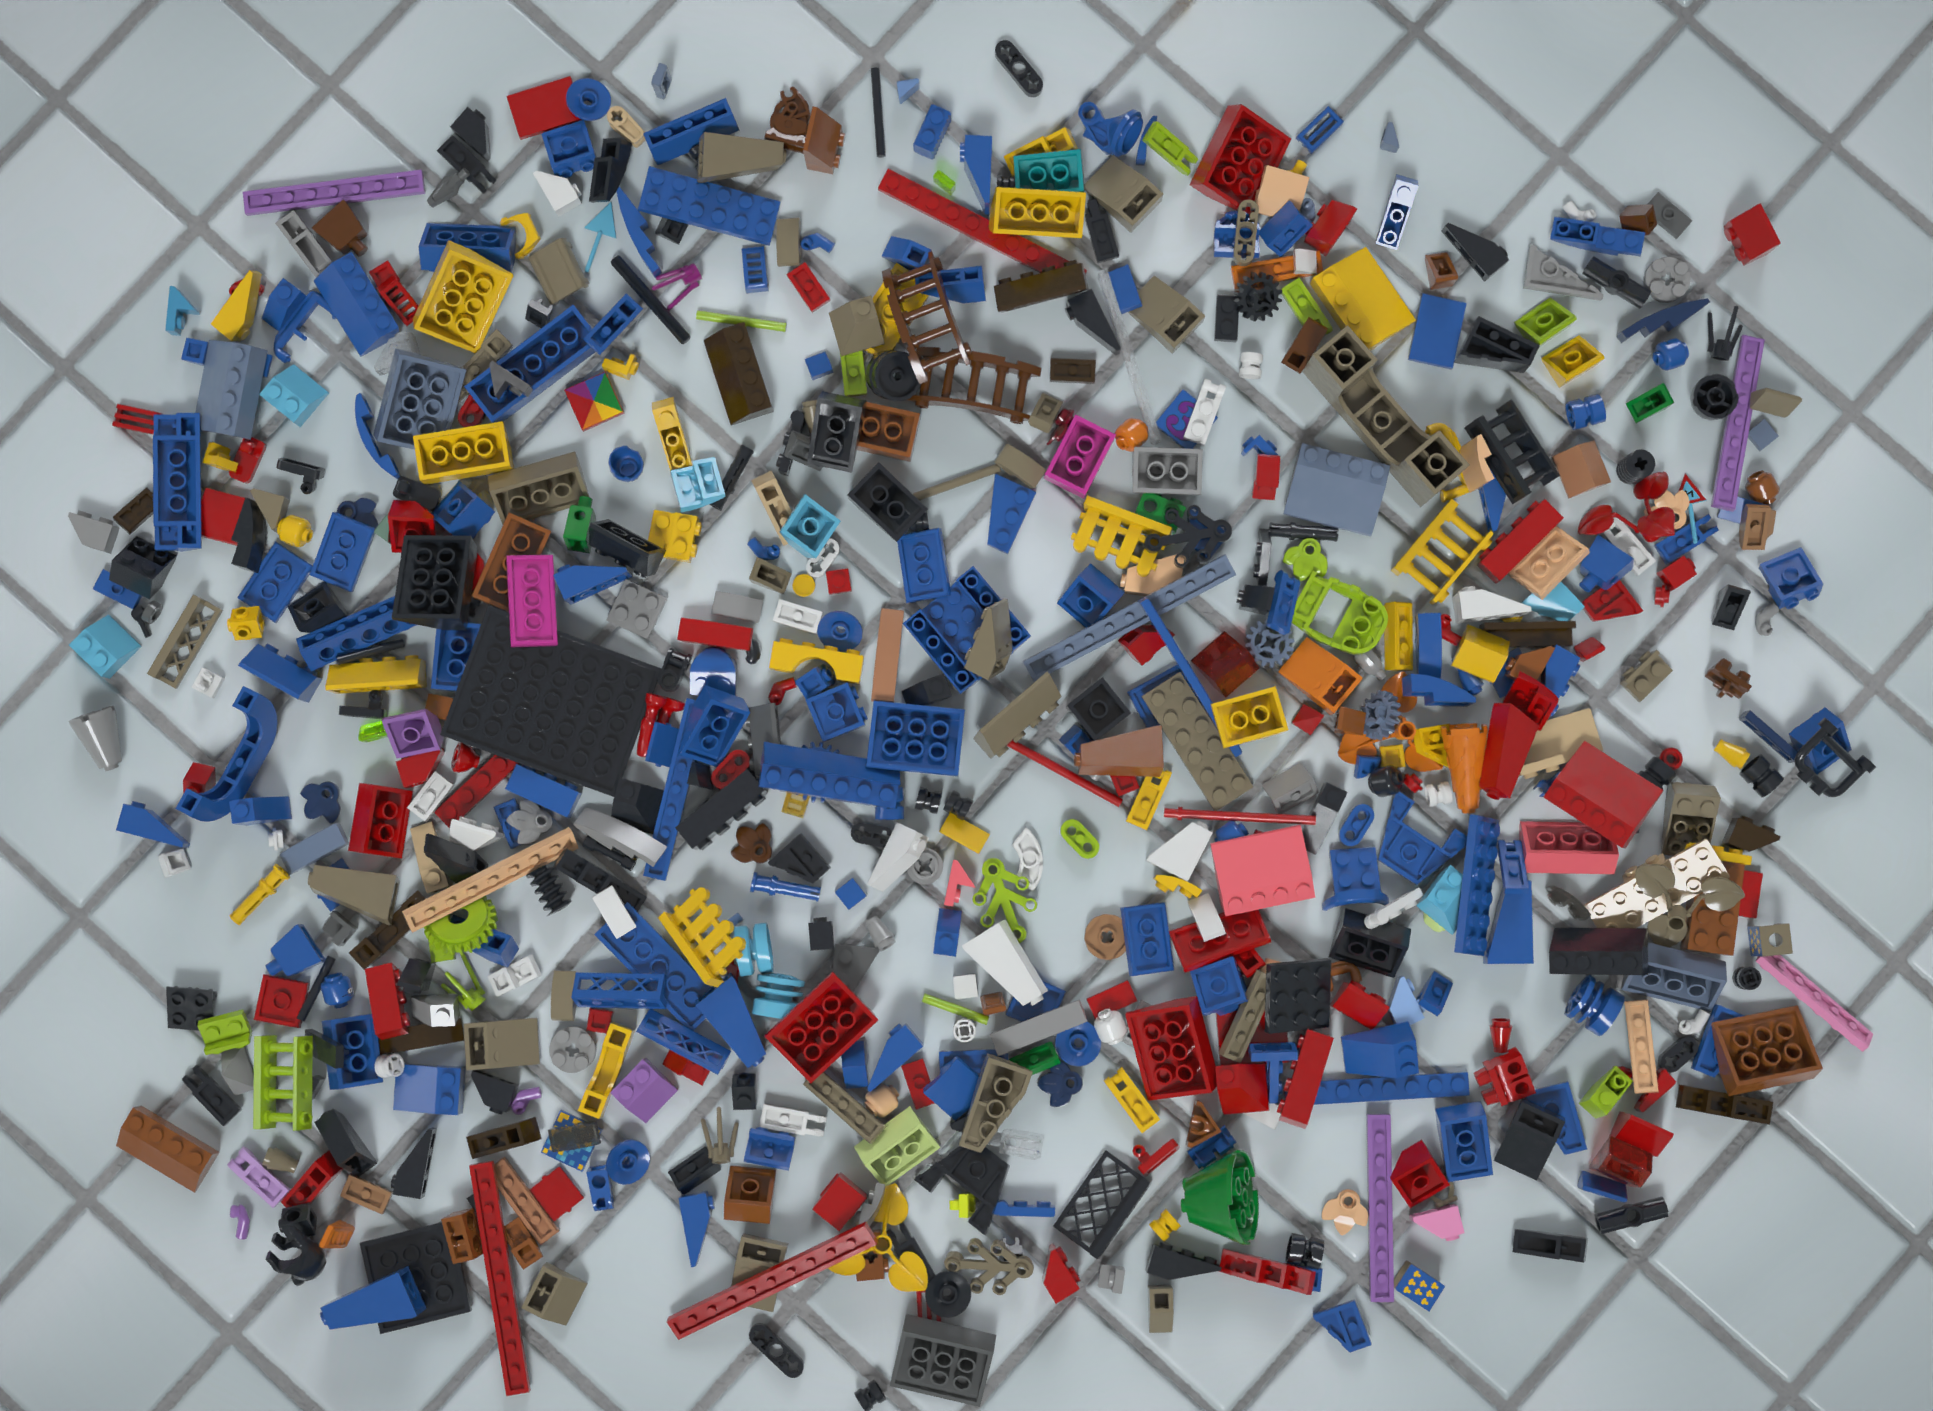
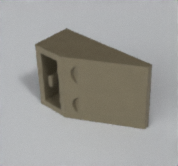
(1123, 192)
(1166, 314)
(992, 642)
(1688, 815)
(501, 1043)
(755, 1256)

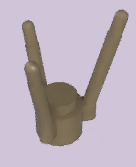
(721, 1152)

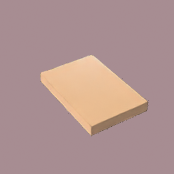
(1549, 562)

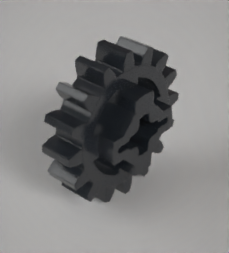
(1249, 302)

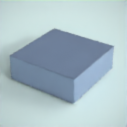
(1762, 435)

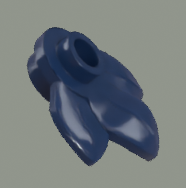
(361, 511)
(319, 804)
(1056, 1084)

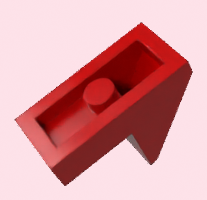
(1266, 477)
(1249, 962)
(685, 1067)

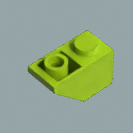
(1605, 1092)

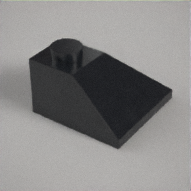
(317, 609)
(637, 805)

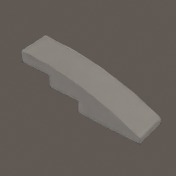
(620, 835)
(1038, 1027)

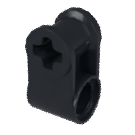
(674, 668)

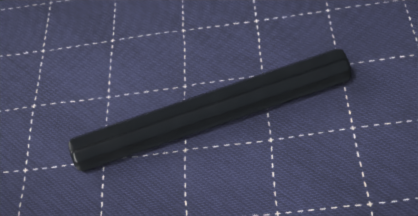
(650, 299)

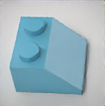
(294, 394)
(809, 527)
(105, 646)
(1443, 899)

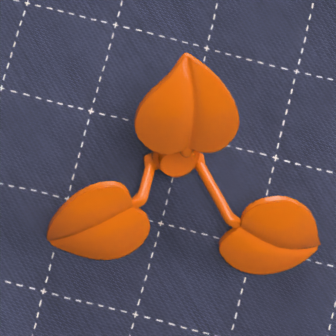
(1355, 745)

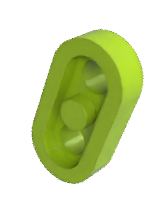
(1079, 838)

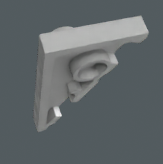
(1548, 276)

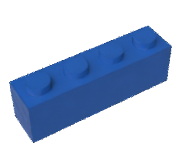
(684, 132)

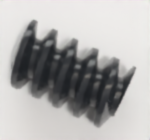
(1635, 467)
(549, 889)

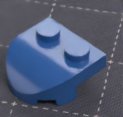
(1225, 235)
(714, 669)

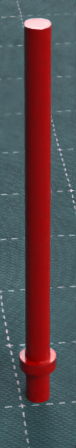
(1066, 773)
(1181, 813)

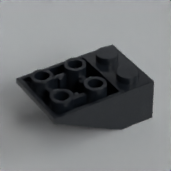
(1529, 1139)

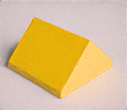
(1571, 360)
(1481, 653)

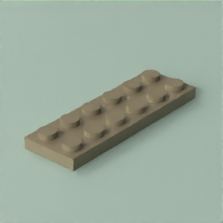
(1197, 741)

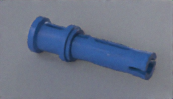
(773, 885)

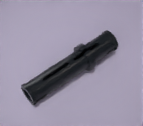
(742, 457)
(1303, 531)

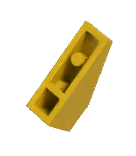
(239, 310)

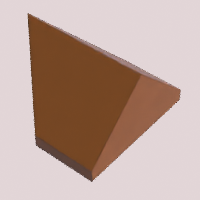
(1201, 1125)

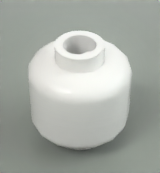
(1110, 1026)

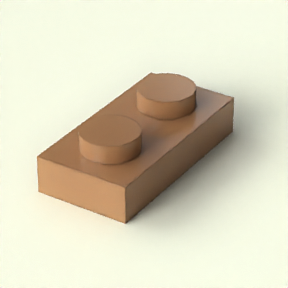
(366, 1194)

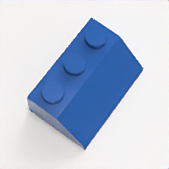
(281, 672)
(360, 1051)

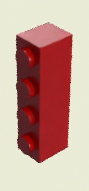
(1519, 541)
(1306, 1078)

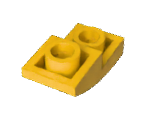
(1170, 883)

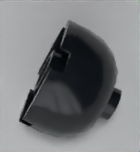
(1714, 397)

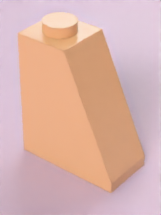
(1142, 586)

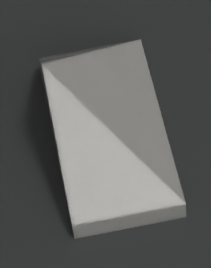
(237, 1070)

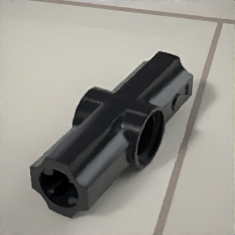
(1629, 290)
(1645, 1212)

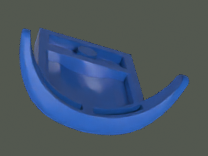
(1354, 878)

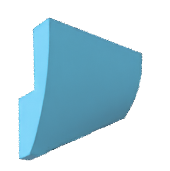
(1558, 604)

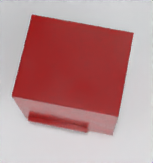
(839, 1201)

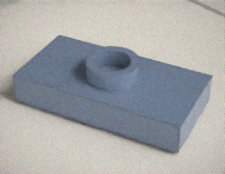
(661, 81)

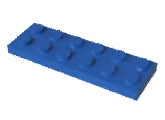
(709, 206)
(1477, 885)
(649, 953)

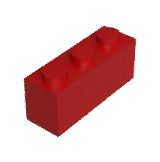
(387, 1001)

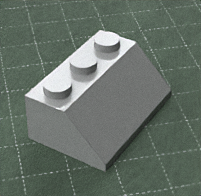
(1167, 470)

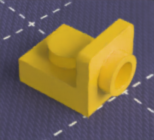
(617, 367)
(218, 457)

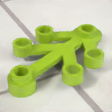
(1003, 895)

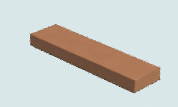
(524, 1202)

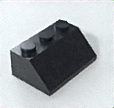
(625, 547)
(1372, 949)

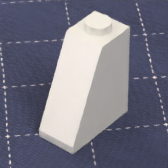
(1182, 851)

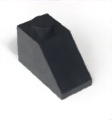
(473, 131)
(1255, 599)
(927, 691)
(495, 1091)

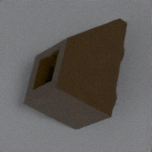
(1747, 836)

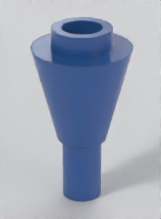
(1469, 682)

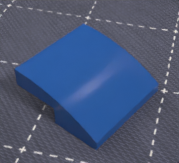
(953, 1088)

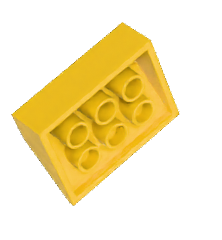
(462, 298)
(1362, 298)

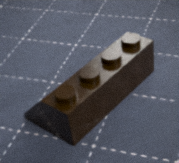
(1040, 287)
(738, 374)

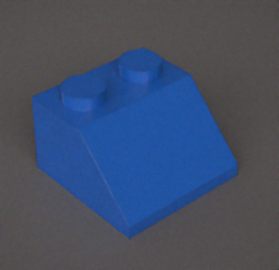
(462, 512)
(1090, 596)
(1821, 755)

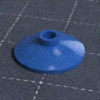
(591, 91)
(833, 636)
(1078, 1055)
(635, 1165)

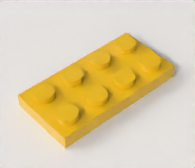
(884, 313)

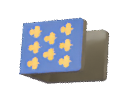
(1760, 944)
(1418, 1285)

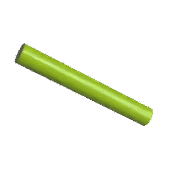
(956, 1009)

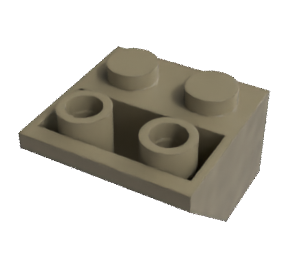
(554, 1294)

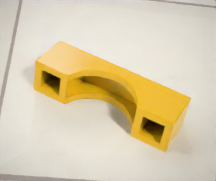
(788, 656)
(607, 1070)

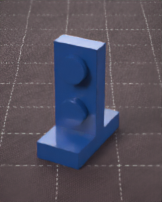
(1273, 1055)

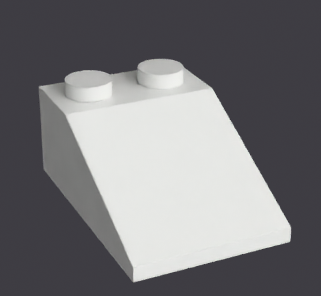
(1481, 605)

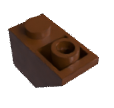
(1304, 345)

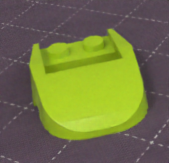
(1360, 626)

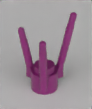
(687, 274)

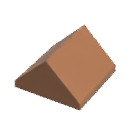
(1581, 469)

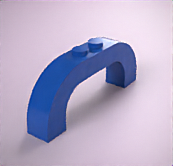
(244, 764)

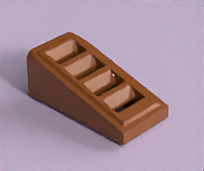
(992, 1003)

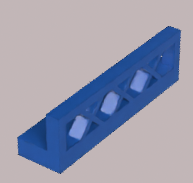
(619, 998)
(684, 1041)

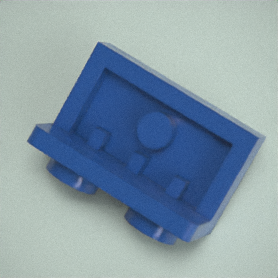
(769, 1148)

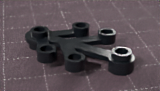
(1192, 535)

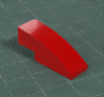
(715, 634)

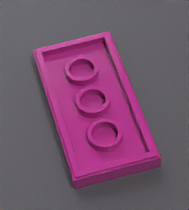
(531, 600)

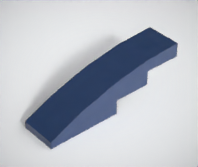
(1668, 317)

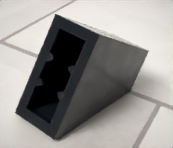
(344, 1143)

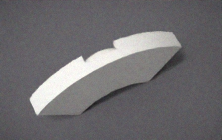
(1030, 858)

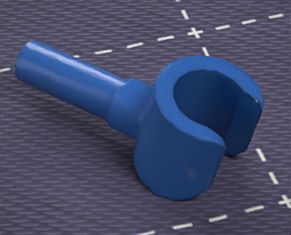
(1545, 784)

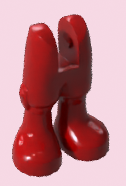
(653, 704)

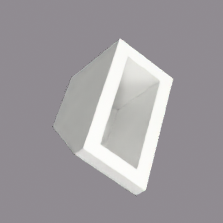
(559, 192)

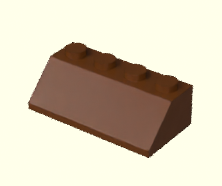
(166, 1147)

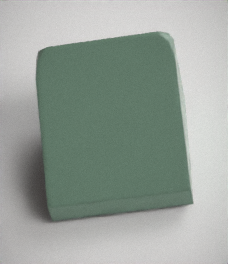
(383, 529)

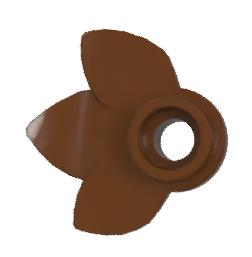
(750, 841)

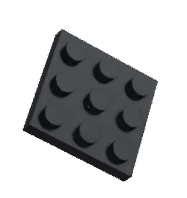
(1297, 995)

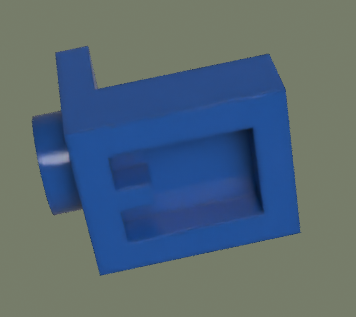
(815, 681)

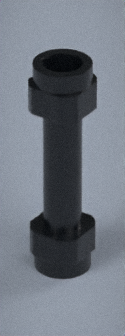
(626, 862)

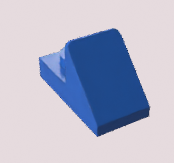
(1434, 993)

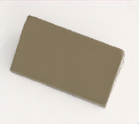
(1774, 402)

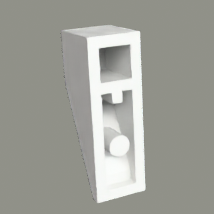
(898, 855)

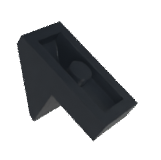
(1730, 606)

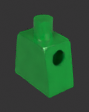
(577, 525)

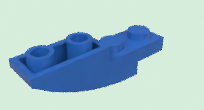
(1597, 238)

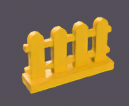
(1115, 518)
(686, 937)

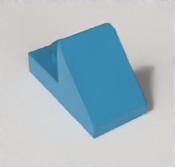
(177, 306)

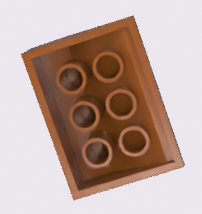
(1764, 1050)

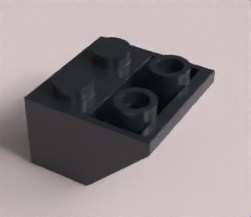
(141, 567)

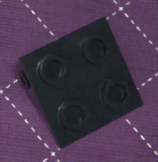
(188, 1006)

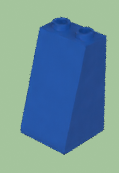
(377, 1302)

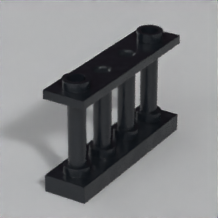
(1500, 463)

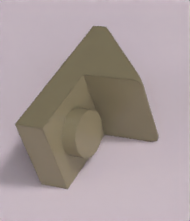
(1045, 413)

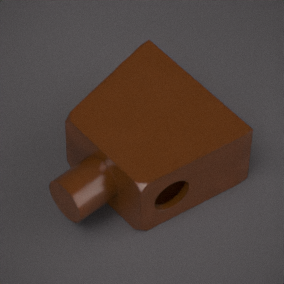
(342, 230)

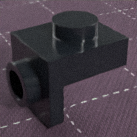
(744, 1091)

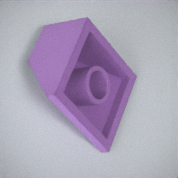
(413, 733)

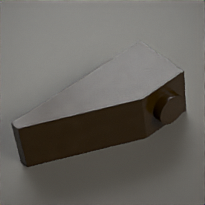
(504, 1138)

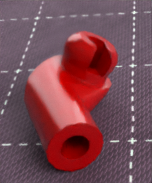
(1447, 634)

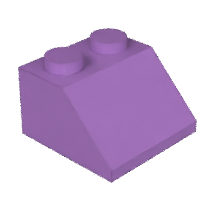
(644, 1090)

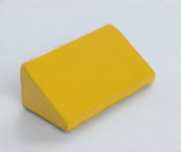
(964, 833)

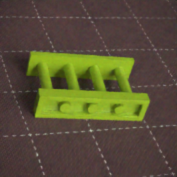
(265, 1082)

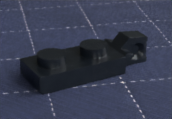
(1100, 233)

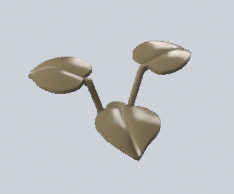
(1670, 929)

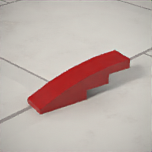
(1267, 1271)

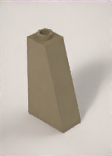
(736, 156)
(358, 890)

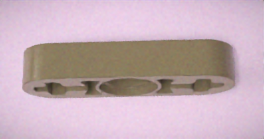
(1250, 249)

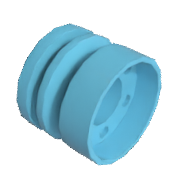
(778, 995)

